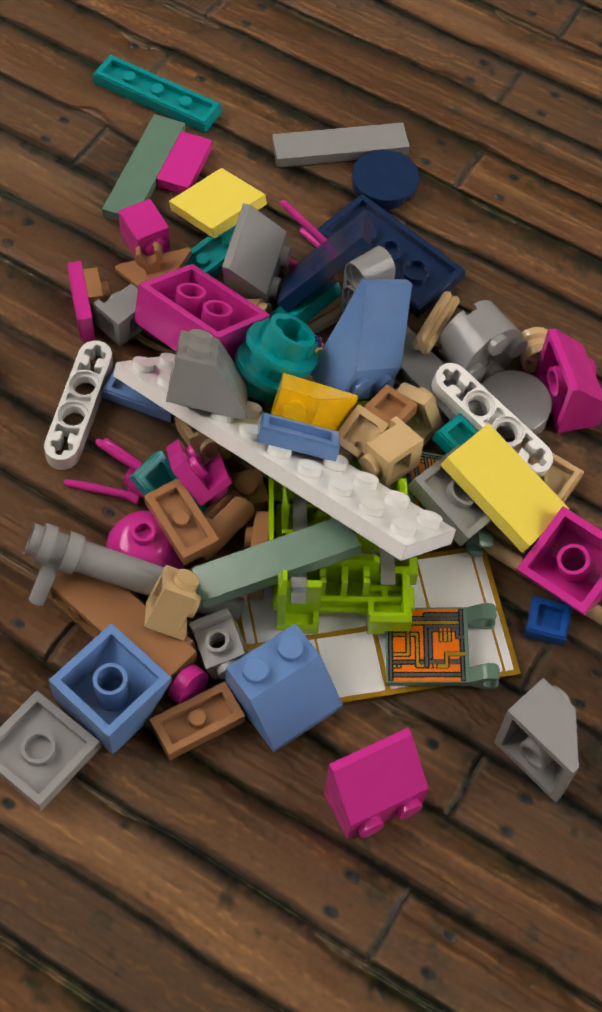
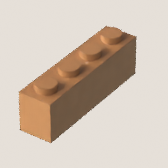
(97, 604)

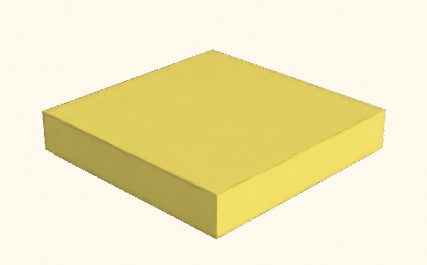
(216, 202)

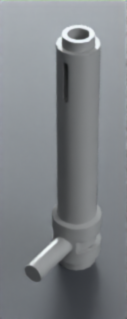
(73, 554)

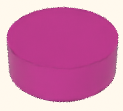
(188, 683)

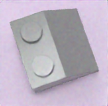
(256, 256)
(206, 376)
(542, 737)

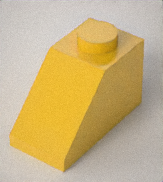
(312, 403)

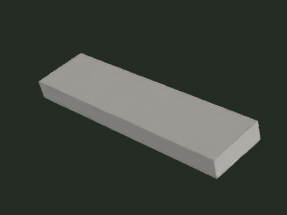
(337, 144)

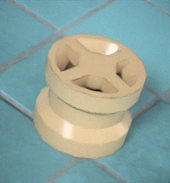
(535, 339)

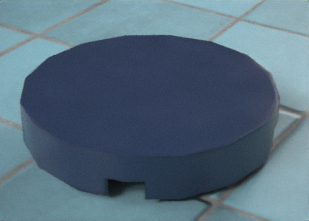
(385, 178)

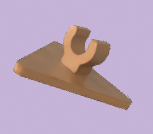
(152, 266)

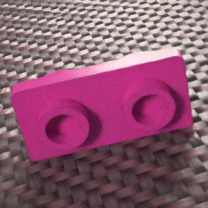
(203, 482)

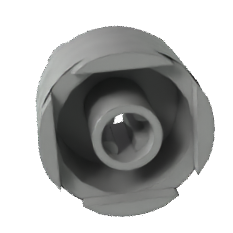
(481, 341)

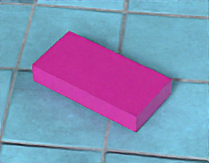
(184, 162)
(80, 301)

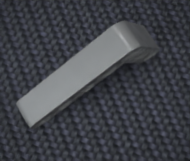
(416, 367)

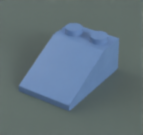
(367, 339)

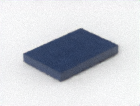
(326, 261)

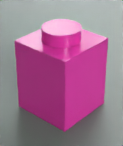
(143, 226)

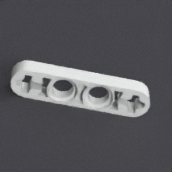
(76, 403)
(496, 415)

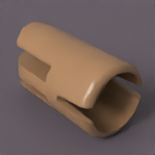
(228, 517)

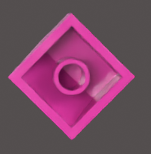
(571, 382)
(567, 561)
(376, 785)

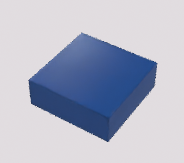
(548, 621)

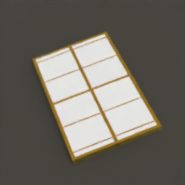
(359, 659)

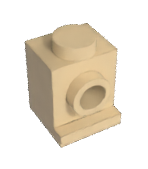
(392, 452)
(172, 602)

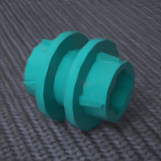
(272, 349)

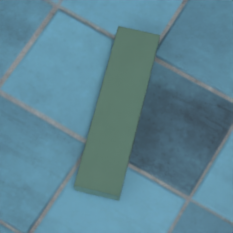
(140, 173)
(260, 564)

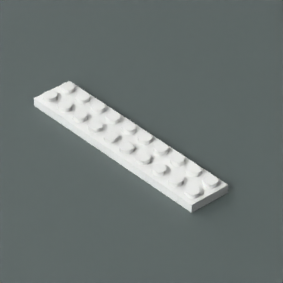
(334, 487)

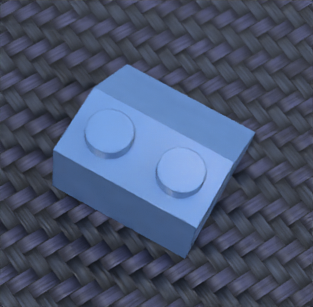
(283, 687)
(110, 688)

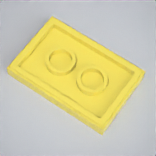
(503, 486)

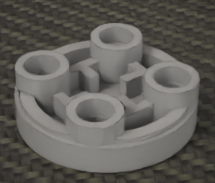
(522, 396)

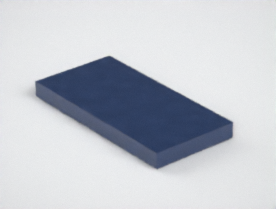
(413, 256)

